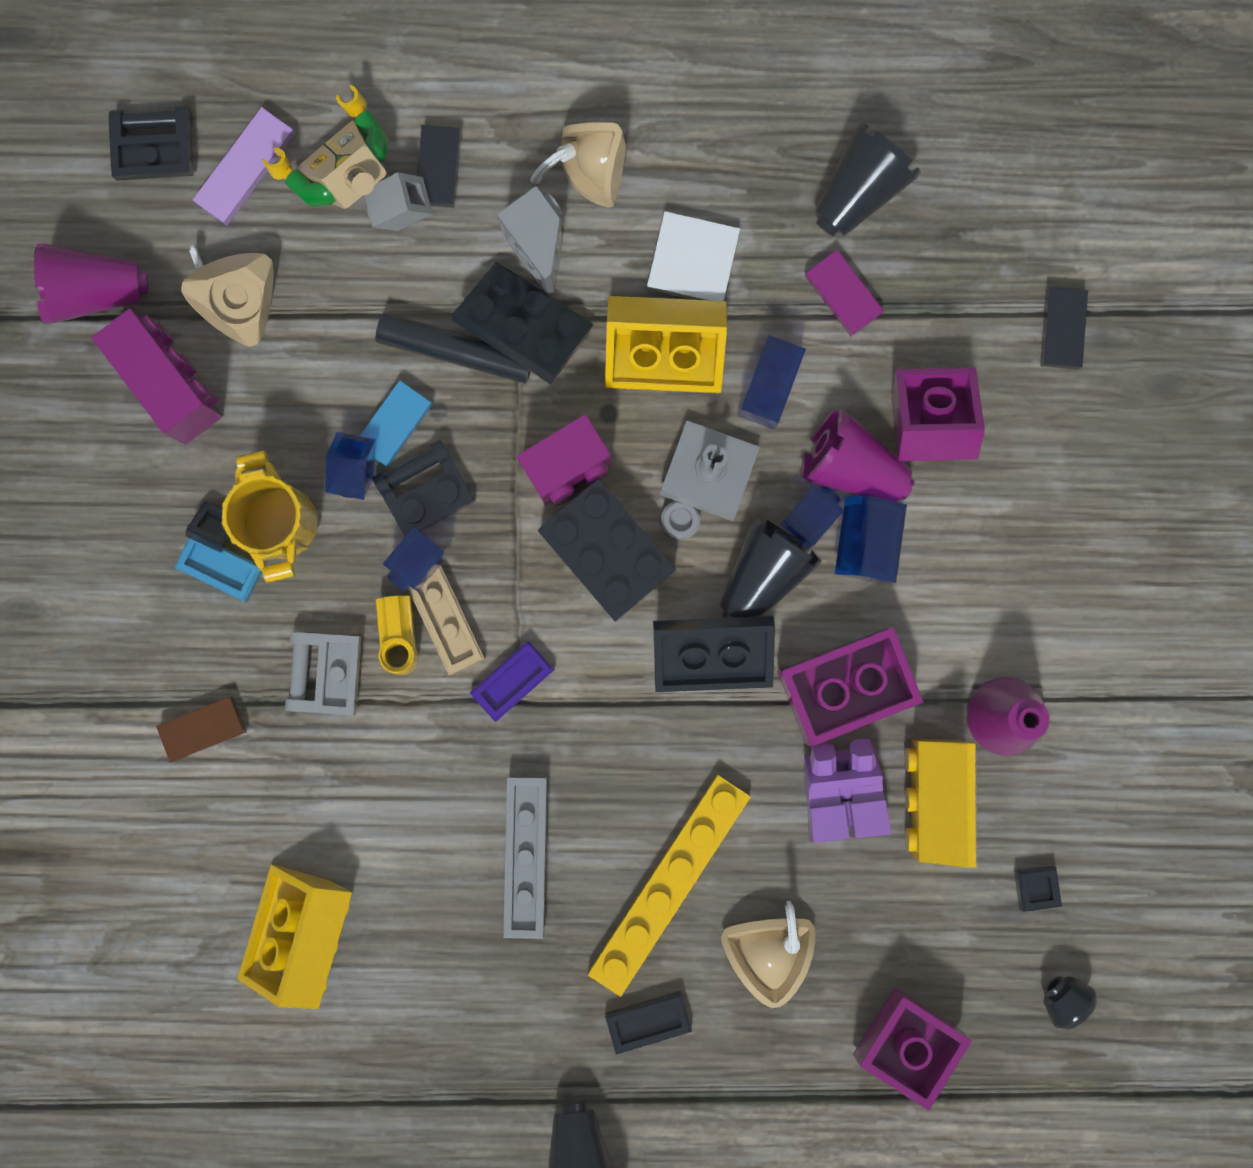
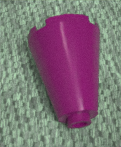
(83, 282)
(855, 461)
(1007, 716)

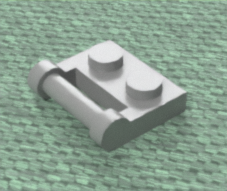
(336, 673)

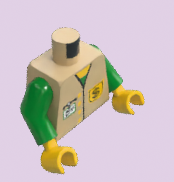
(343, 166)

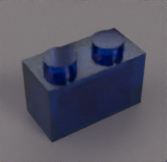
(771, 382)
(870, 539)

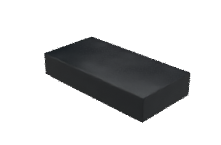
(439, 163)
(1064, 328)
(648, 1022)

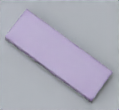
(243, 166)

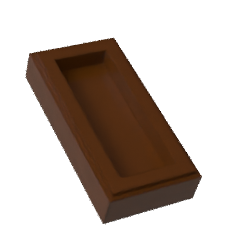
(201, 729)

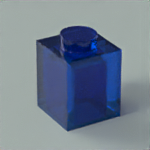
(350, 465)
(813, 515)
(414, 561)

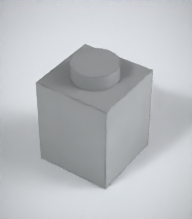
(398, 202)

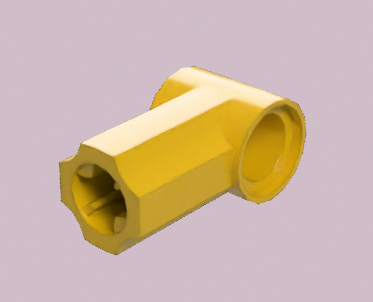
(396, 630)

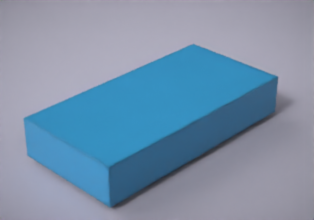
(396, 421)
(221, 570)

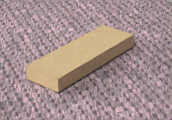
(447, 623)

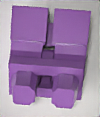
(840, 776)

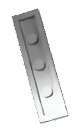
(525, 857)

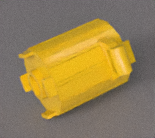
(268, 516)

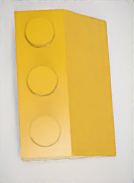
(665, 344)
(942, 802)
(294, 938)

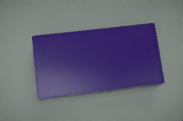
(512, 681)

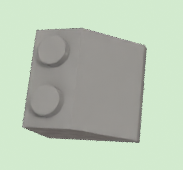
(535, 235)

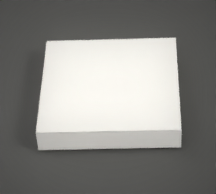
(693, 258)

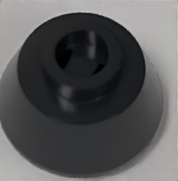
(1069, 1002)

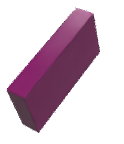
(844, 293)

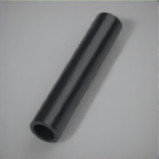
(447, 347)

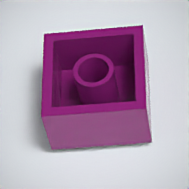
(937, 414)
(566, 461)
(911, 1048)

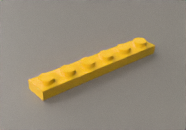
(668, 885)

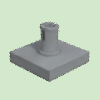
(709, 470)

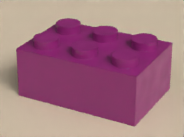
(158, 375)
(850, 686)

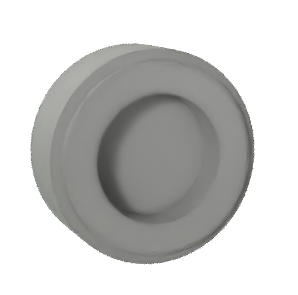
(680, 520)

